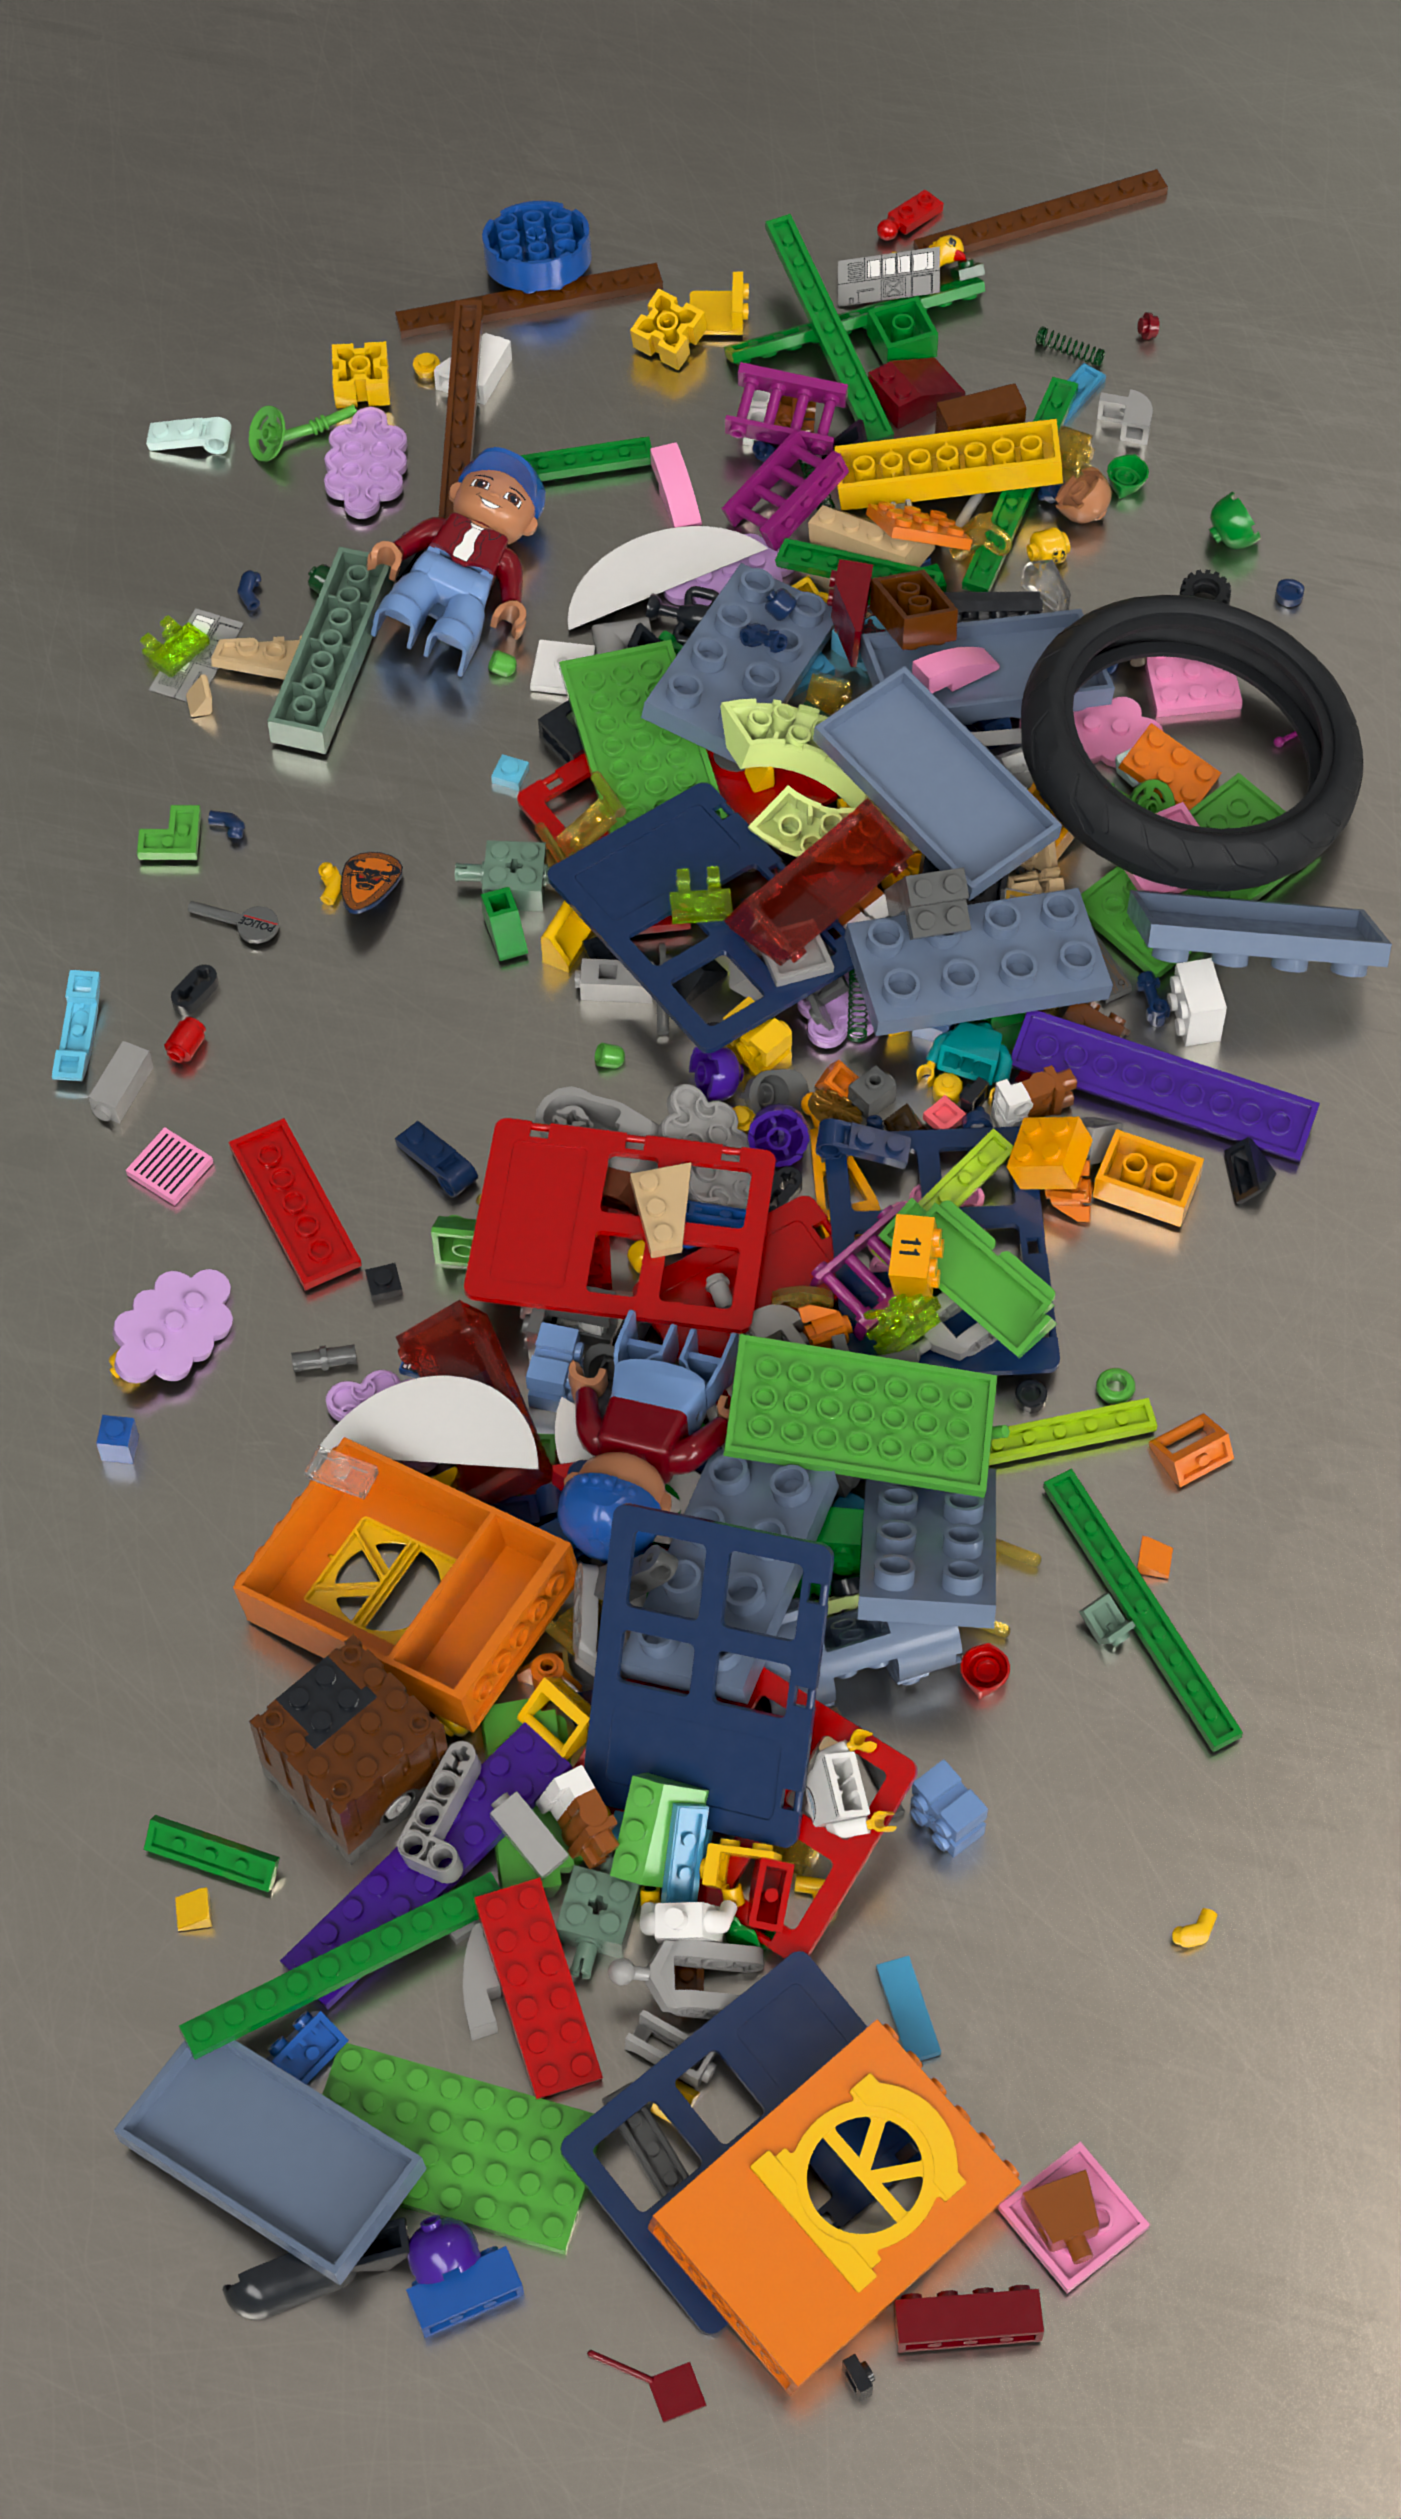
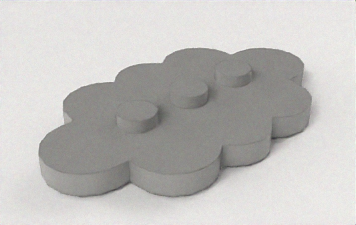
(708, 1122)

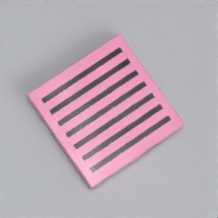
(169, 1166)

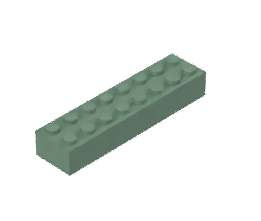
(329, 653)

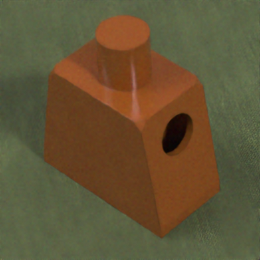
(1064, 2215)

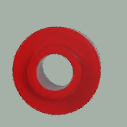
(185, 1040)

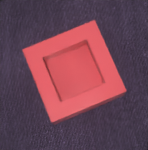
(944, 1114)

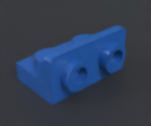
(308, 2046)

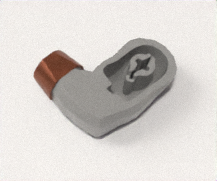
(582, 1109)

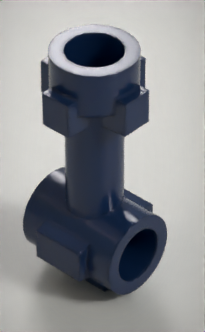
(757, 634)
(1158, 1008)

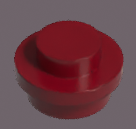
(1148, 326)

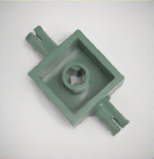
(511, 865)
(595, 1933)

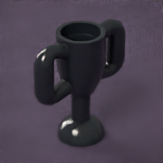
(687, 615)

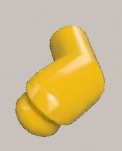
(332, 879)
(1197, 1933)

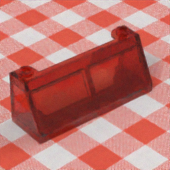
(821, 885)
(464, 1344)

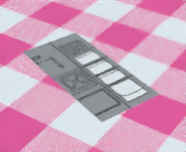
(889, 276)
(216, 628)

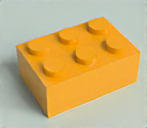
(1148, 1177)

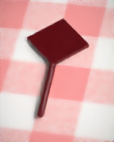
(673, 2390)

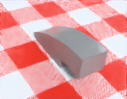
(479, 1986)

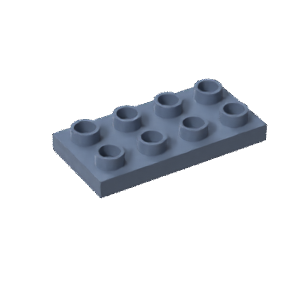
(1013, 644)
(721, 669)
(936, 781)
(1248, 928)
(1013, 961)
(928, 1556)
(759, 1588)
(272, 2154)

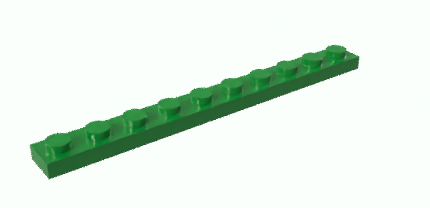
(828, 327)
(796, 336)
(1013, 503)
(1144, 1610)
(335, 1968)

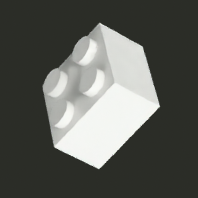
(1197, 1002)

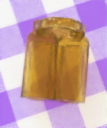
(976, 531)

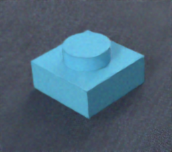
(510, 772)

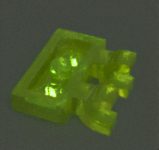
(178, 650)
(699, 905)
(902, 1312)
(888, 1344)

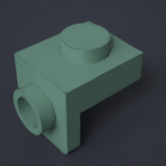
(1106, 1621)

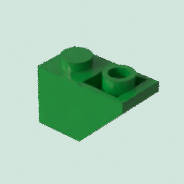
(504, 923)

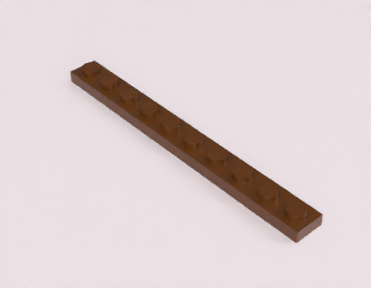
(1054, 212)
(517, 303)
(461, 396)

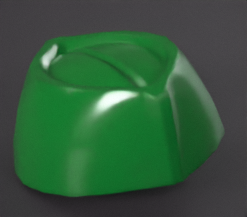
(1127, 474)

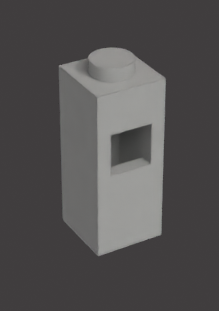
(609, 982)
(120, 1082)
(528, 1834)

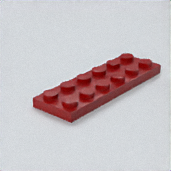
(295, 1204)
(538, 1988)

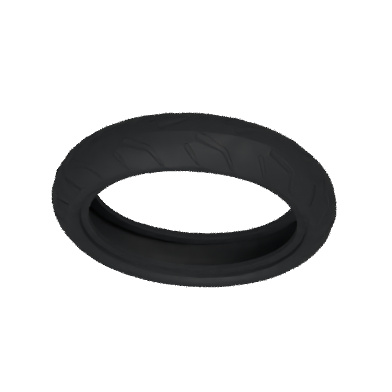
(1153, 844)

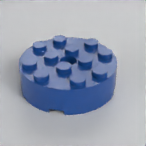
(537, 246)

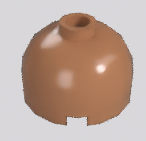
(1085, 497)

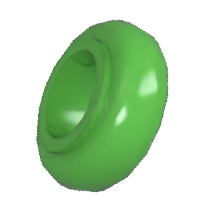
(1119, 1375)

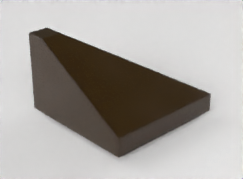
(904, 1120)

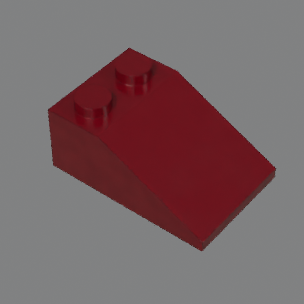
(912, 388)
(850, 604)

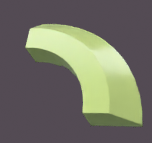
(783, 739)
(797, 822)

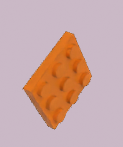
(918, 526)

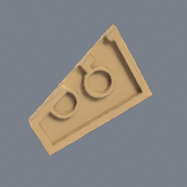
(255, 657)
(662, 1206)

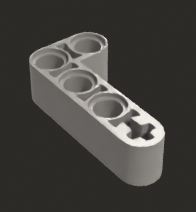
(447, 1809)

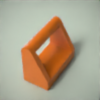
(1197, 1457)

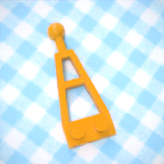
(870, 1200)

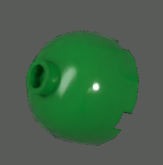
(1232, 523)

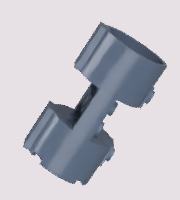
(854, 1644)

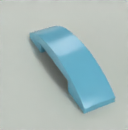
(78, 1027)

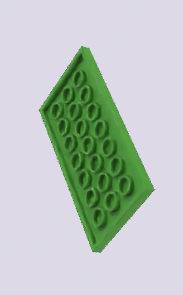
(634, 756)
(1106, 902)
(861, 1415)
(484, 2146)

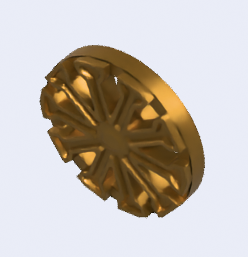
(829, 1105)

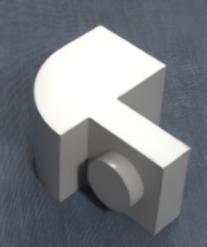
(1131, 411)
(778, 1323)

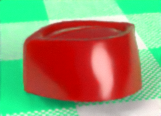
(985, 1669)

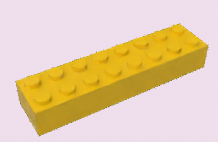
(951, 464)

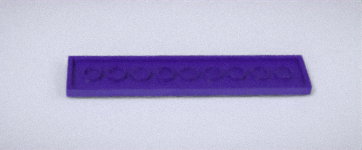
(1167, 1084)
(393, 1889)

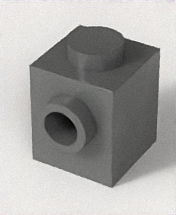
(872, 1092)

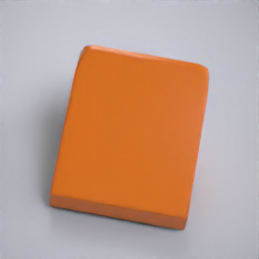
(837, 1078)
(1154, 1558)

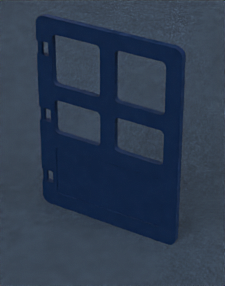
(625, 888)
(1023, 1215)
(693, 1738)
(773, 2043)

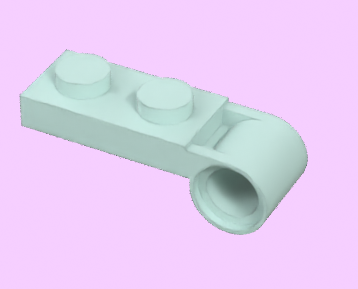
(210, 433)

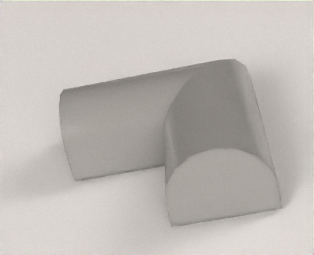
(615, 635)

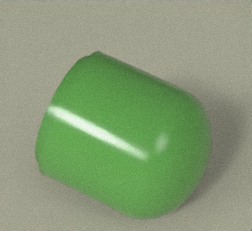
(502, 663)
(609, 1056)

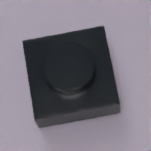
(596, 949)
(974, 1095)
(383, 1282)
(859, 2376)

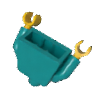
(969, 1053)

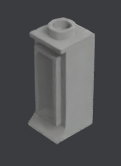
(652, 2025)

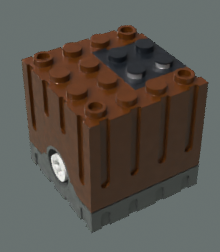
(350, 1748)

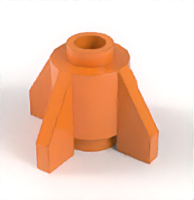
(1071, 1200)
(823, 1324)
(547, 1666)

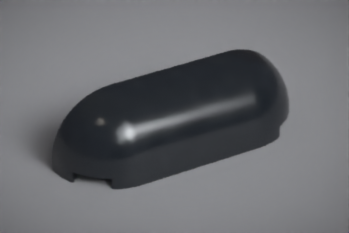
(278, 2287)

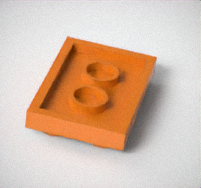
(1166, 760)

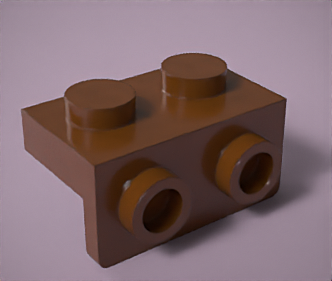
(1089, 1016)

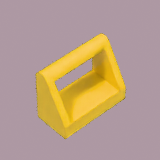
(563, 938)
(569, 1702)

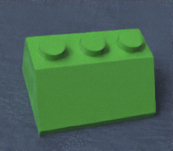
(452, 1239)
(647, 1827)

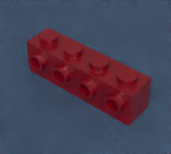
(968, 2319)

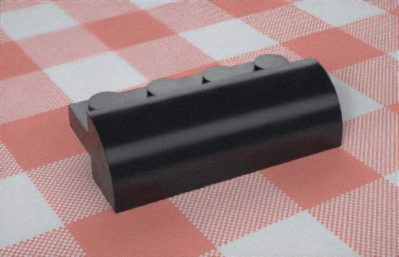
(994, 605)

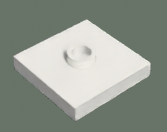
(546, 672)

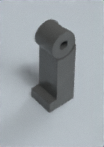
(648, 1572)

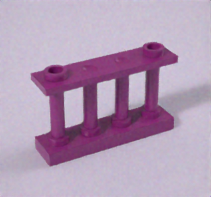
(786, 384)
(800, 504)
(825, 1272)

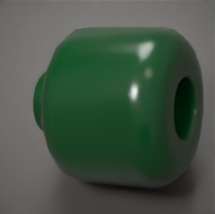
(318, 577)

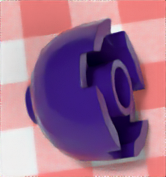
(716, 1073)
(780, 1131)
(440, 2248)

